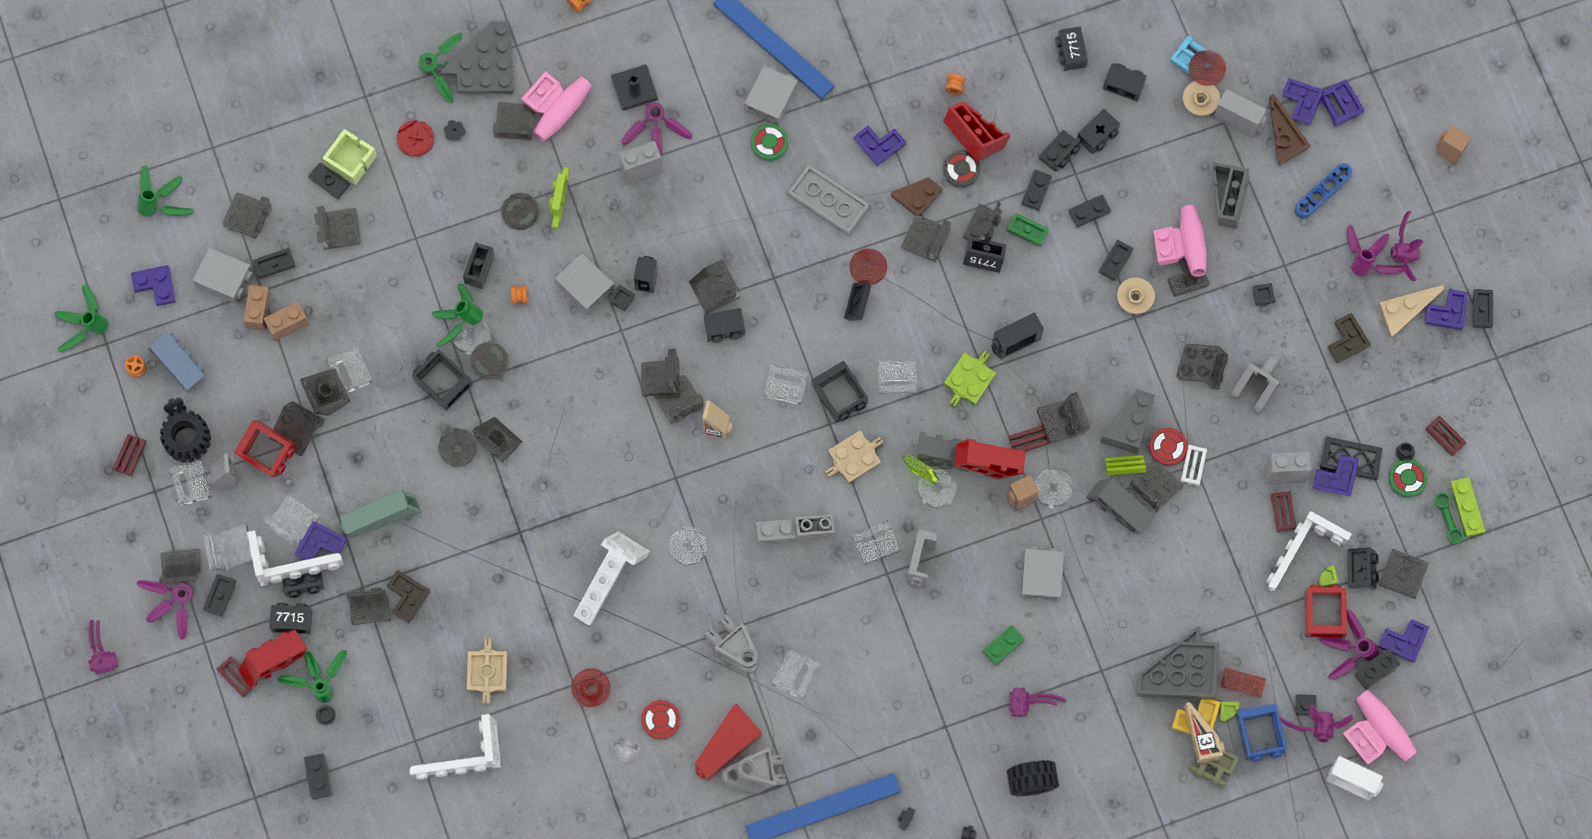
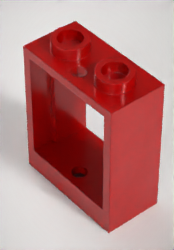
(248, 440)
(1325, 631)

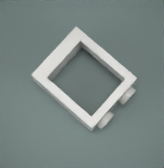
(1355, 778)

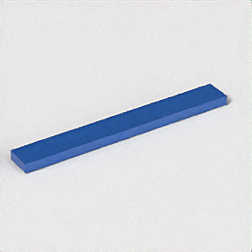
(775, 46)
(824, 808)

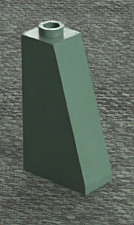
(380, 513)

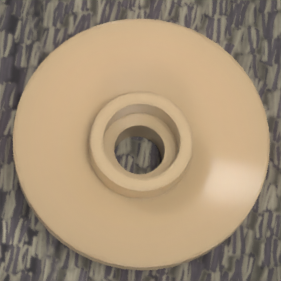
(1208, 93)
(1137, 287)

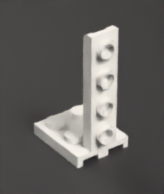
(1320, 527)
(620, 550)
(291, 570)
(489, 745)

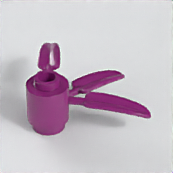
(656, 133)
(1406, 251)
(1365, 257)
(166, 605)
(1364, 647)
(101, 660)
(1020, 702)
(1323, 724)

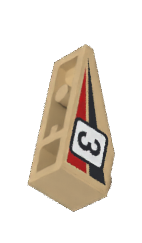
(716, 421)
(1204, 739)

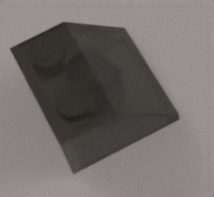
(714, 287)

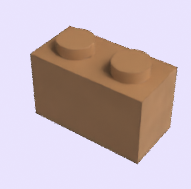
(1452, 144)
(257, 307)
(286, 321)
(1022, 493)

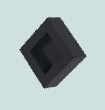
(1263, 294)
(621, 298)
(1303, 703)
(905, 818)

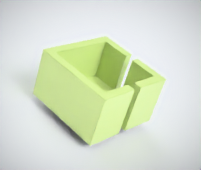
(347, 158)

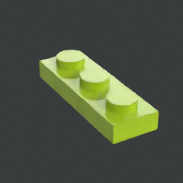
(1467, 507)

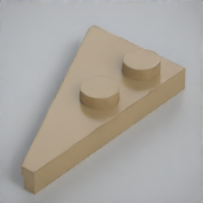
(1403, 309)

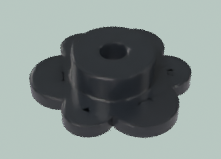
(451, 126)
(169, 408)

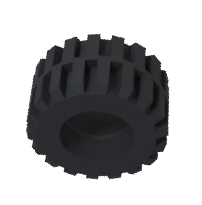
(180, 422)
(1032, 778)

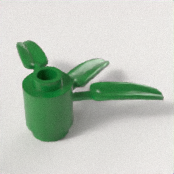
(439, 81)
(148, 198)
(465, 310)
(90, 319)
(320, 687)

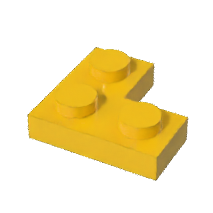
(1207, 709)

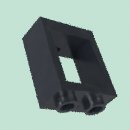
(1017, 336)
(829, 376)
(455, 393)

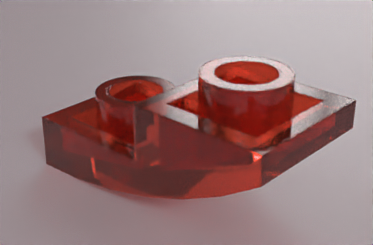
(1243, 682)

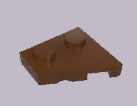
(918, 196)

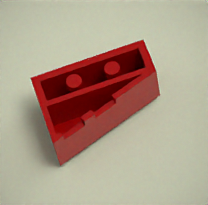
(974, 132)
(989, 459)
(271, 657)

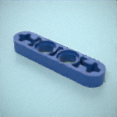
(1323, 191)

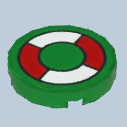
(769, 142)
(1407, 478)

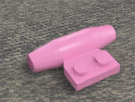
(555, 104)
(1185, 242)
(1378, 731)

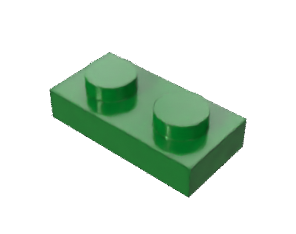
(1027, 229)
(1003, 645)

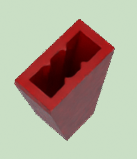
(729, 741)

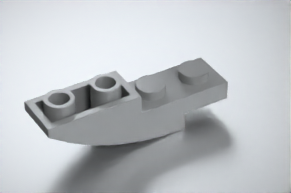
(794, 529)

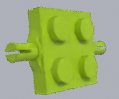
(557, 202)
(969, 378)

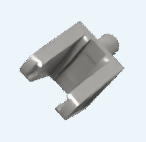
(1267, 371)
(735, 646)
(755, 772)

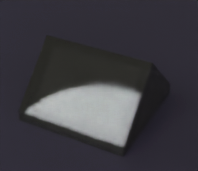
(325, 392)
(496, 438)

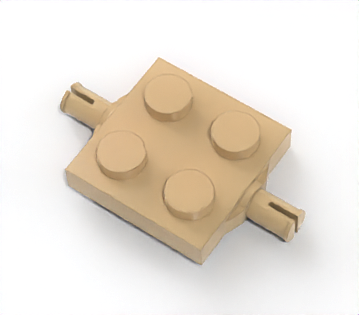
(854, 456)
(487, 671)

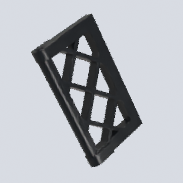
(1361, 447)

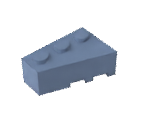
(177, 360)

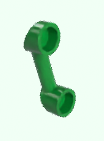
(1442, 502)

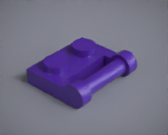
(1346, 101)

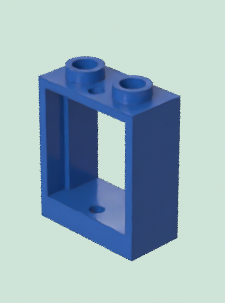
(1258, 712)

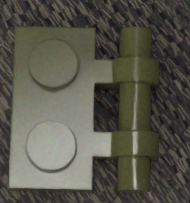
(1223, 765)

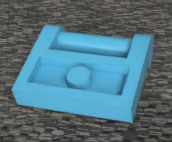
(1183, 56)

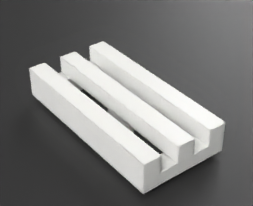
(1190, 481)

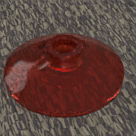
(1204, 75)
(868, 274)
(588, 678)

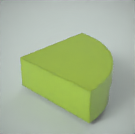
(1328, 577)
(1228, 710)

